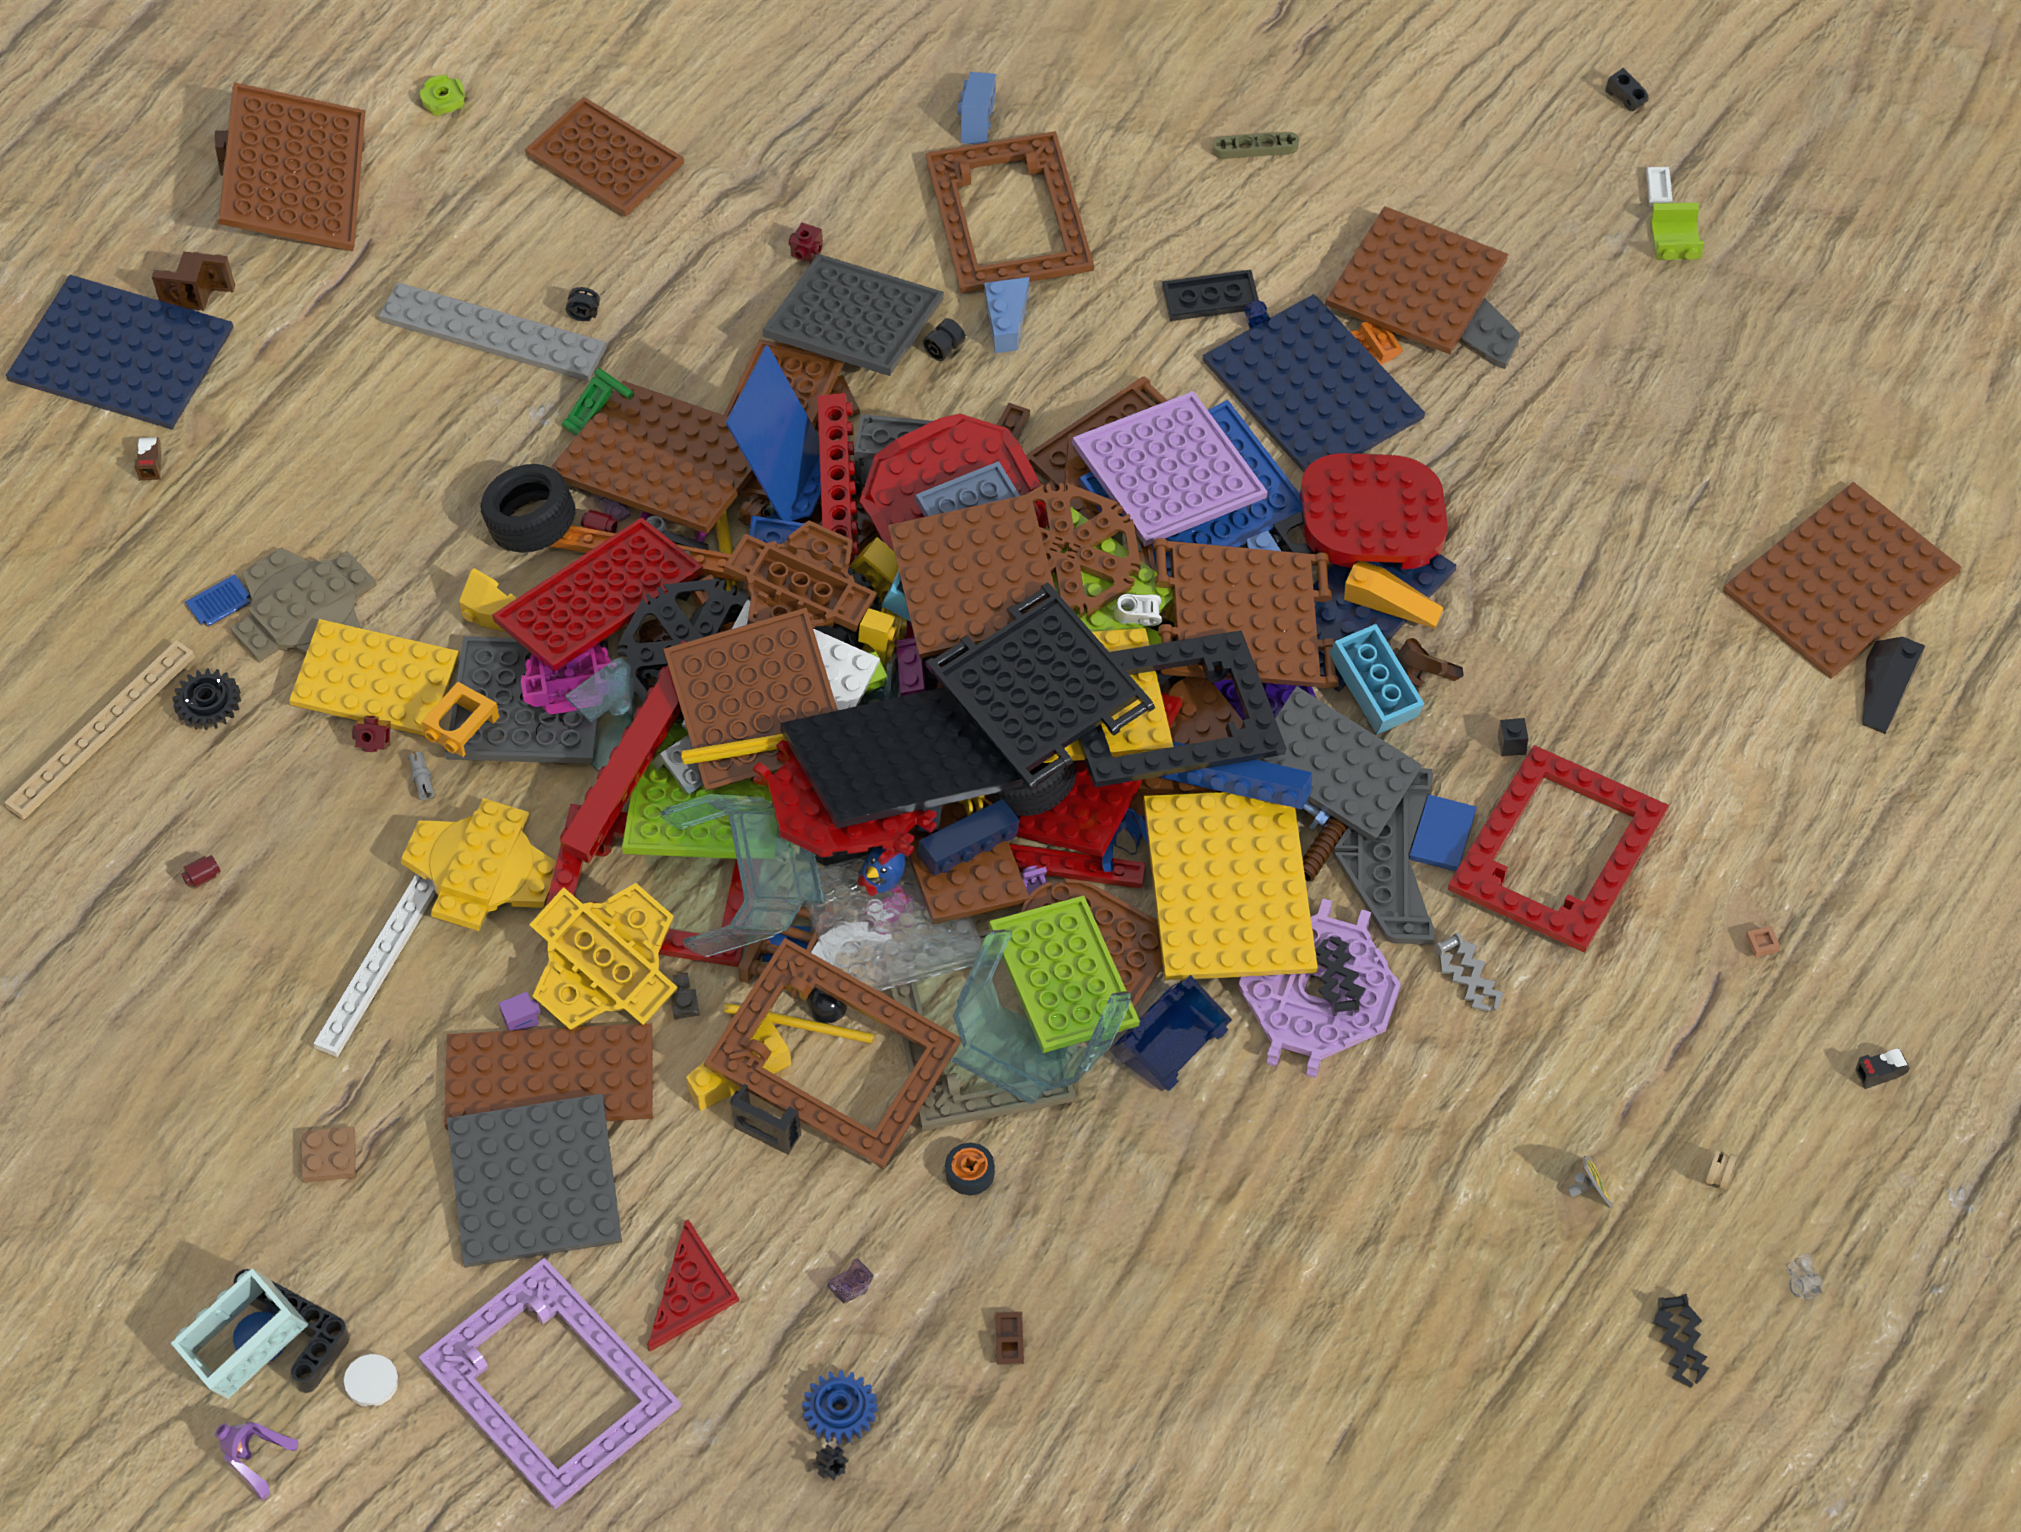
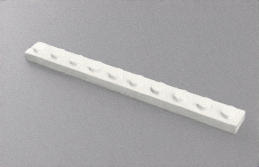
(375, 966)

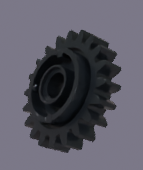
(221, 697)

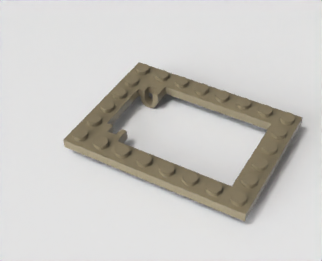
(946, 1106)

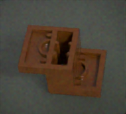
(194, 280)

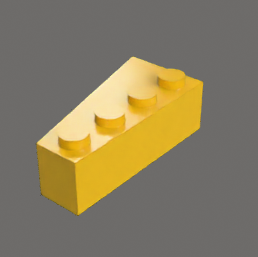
(710, 1088)

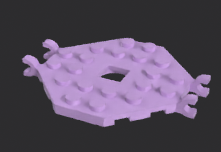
(1307, 1022)

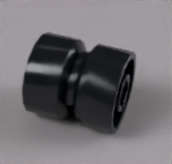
(945, 337)

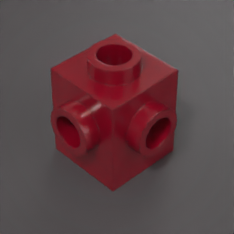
(806, 242)
(371, 733)

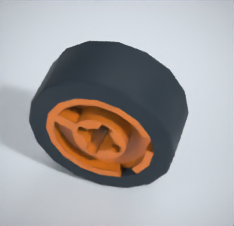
(960, 1177)

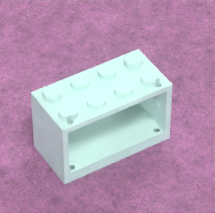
(256, 1350)

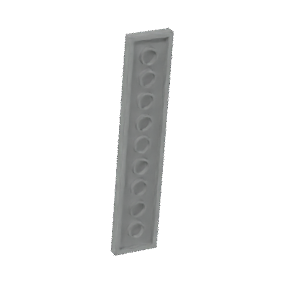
(493, 331)

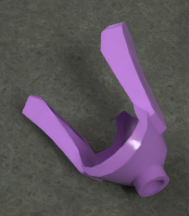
(234, 1445)

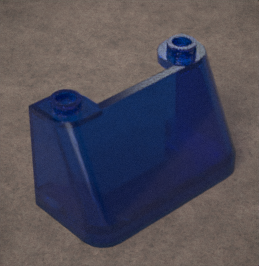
(1171, 1033)

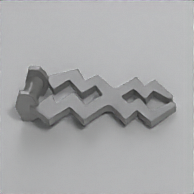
(1467, 949)

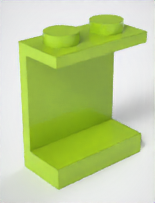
(1676, 231)

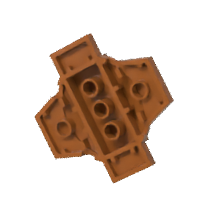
(801, 574)

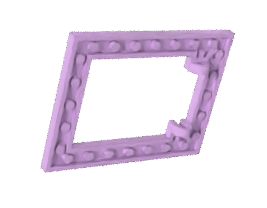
(547, 1294)

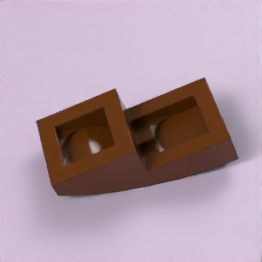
(1009, 1338)

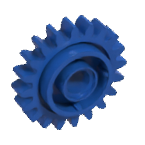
(845, 1422)

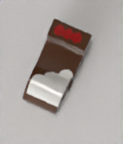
(148, 458)

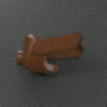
(1416, 659)

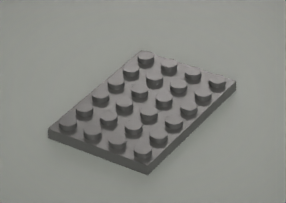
(1352, 769)

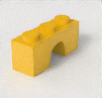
(878, 634)

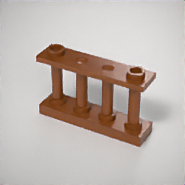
(751, 964)

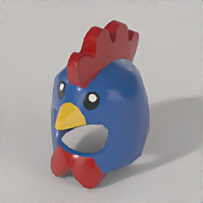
(885, 864)

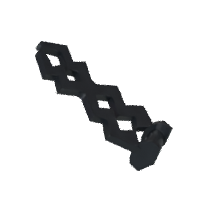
(1337, 967)
(1683, 1349)

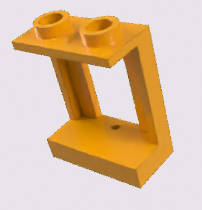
(454, 741)

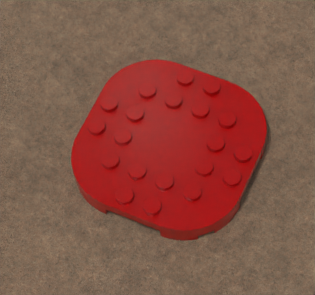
(1373, 509)

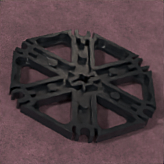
(676, 624)

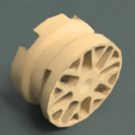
(1721, 1169)

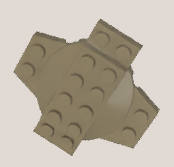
(293, 596)

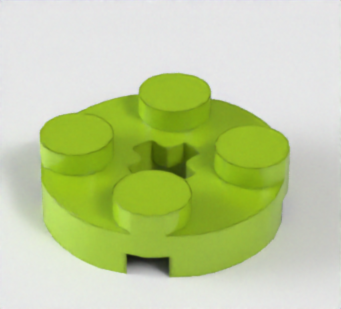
(442, 104)

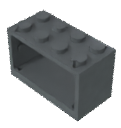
(876, 436)

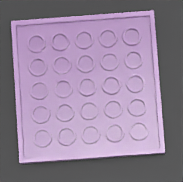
(1169, 467)

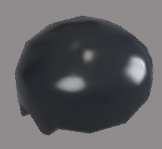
(825, 1007)

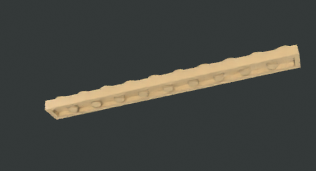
(99, 730)

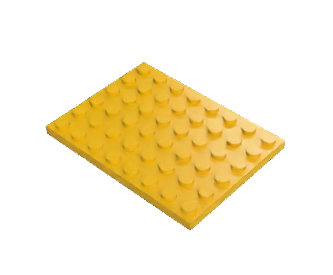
(1228, 886)

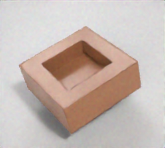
(1763, 941)

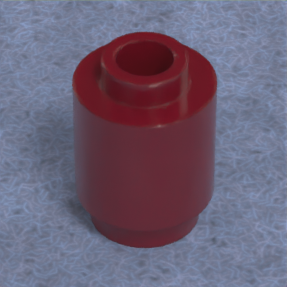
(599, 521)
(200, 871)

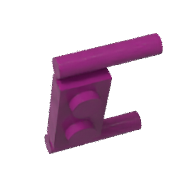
(910, 667)

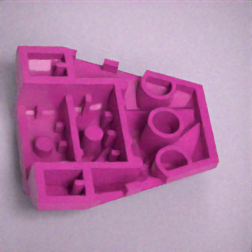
(549, 688)

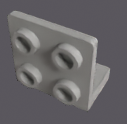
(686, 775)

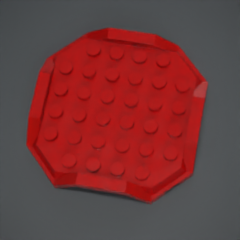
(935, 456)

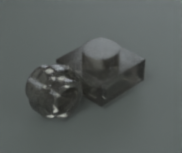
(684, 1001)

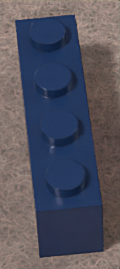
(968, 837)

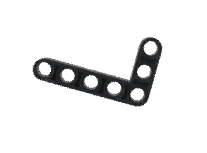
(318, 1331)

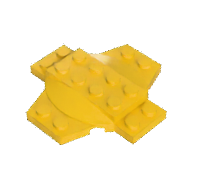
(480, 864)
(603, 956)

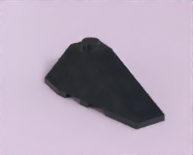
(1888, 676)

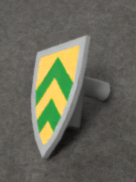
(1587, 1183)

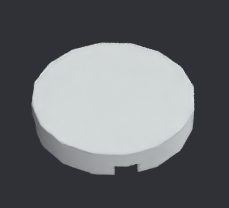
(371, 1380)

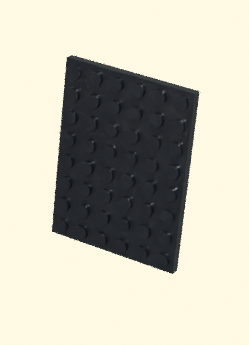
(896, 757)

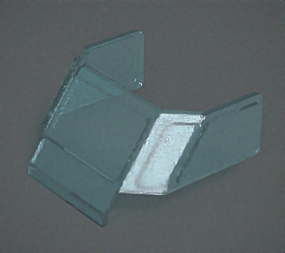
(772, 870)
(1003, 1044)

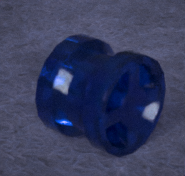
(1256, 313)

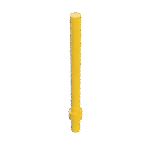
(811, 1025)

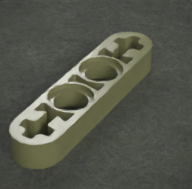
(1255, 142)

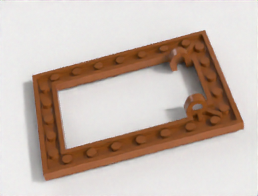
(1042, 155)
(803, 971)

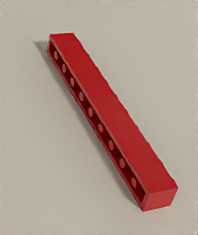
(623, 771)

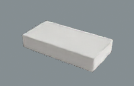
(1658, 185)

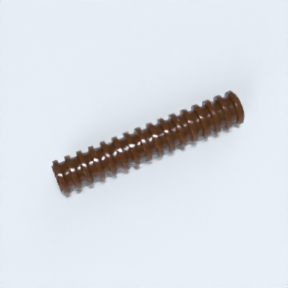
(1322, 847)

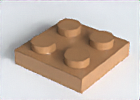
(328, 1154)

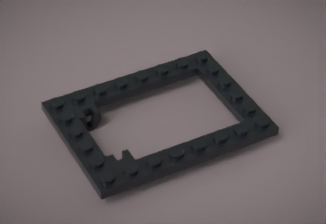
(1255, 739)

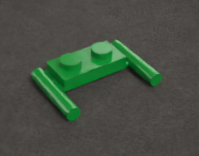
(593, 400)

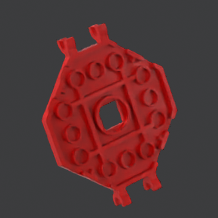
(808, 825)

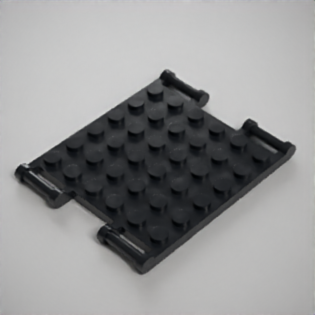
(1039, 684)

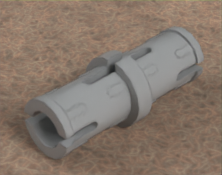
(421, 775)

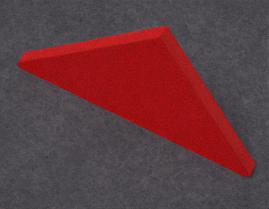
(692, 1291)

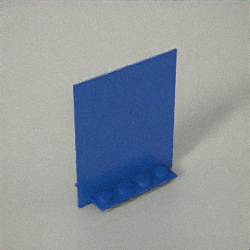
(778, 440)

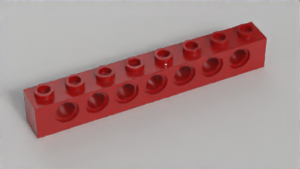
(829, 409)

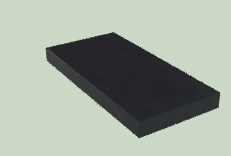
(1209, 295)

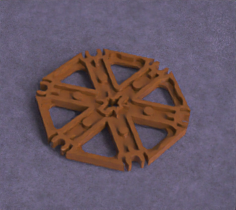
(1081, 544)

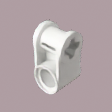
(1141, 608)

